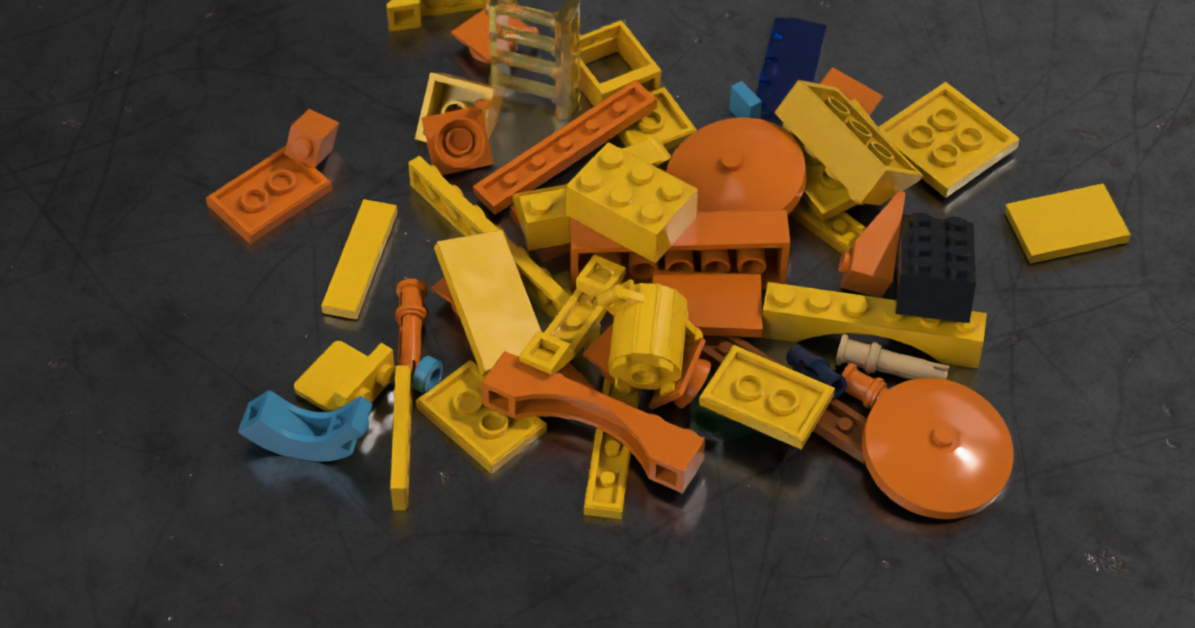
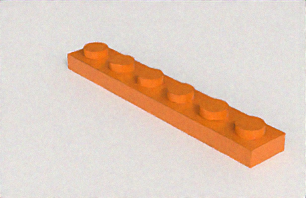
(565, 146)

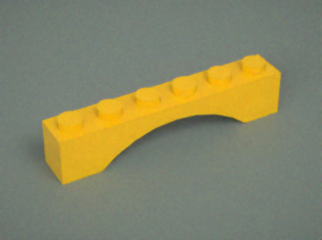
(804, 312)

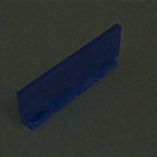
(790, 57)

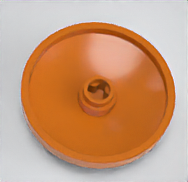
(741, 166)
(937, 448)

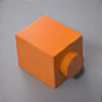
(311, 138)

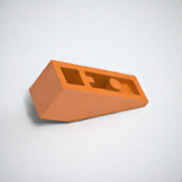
(872, 258)

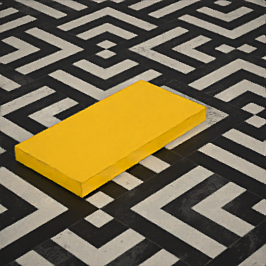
(488, 295)

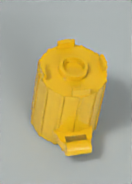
(647, 335)

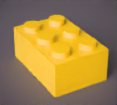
(631, 202)

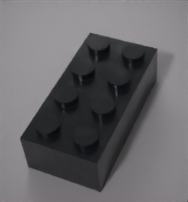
(935, 268)

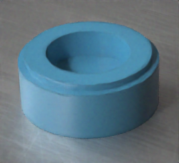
(427, 374)

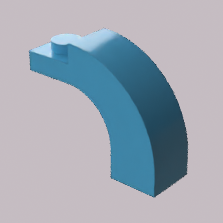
(304, 433)

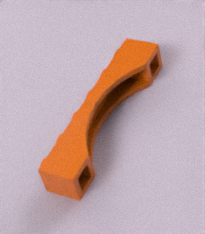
(664, 450)

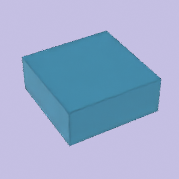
(744, 102)

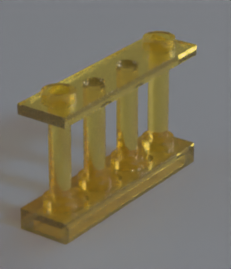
(564, 48)

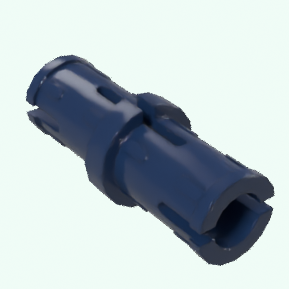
(816, 368)

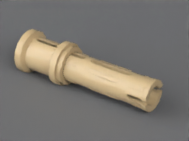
(873, 358)

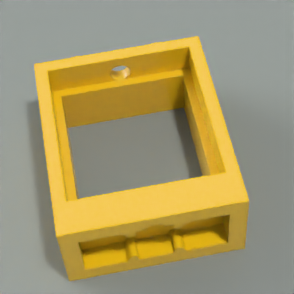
(607, 41)

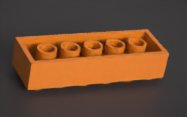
(713, 243)

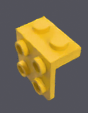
(345, 375)

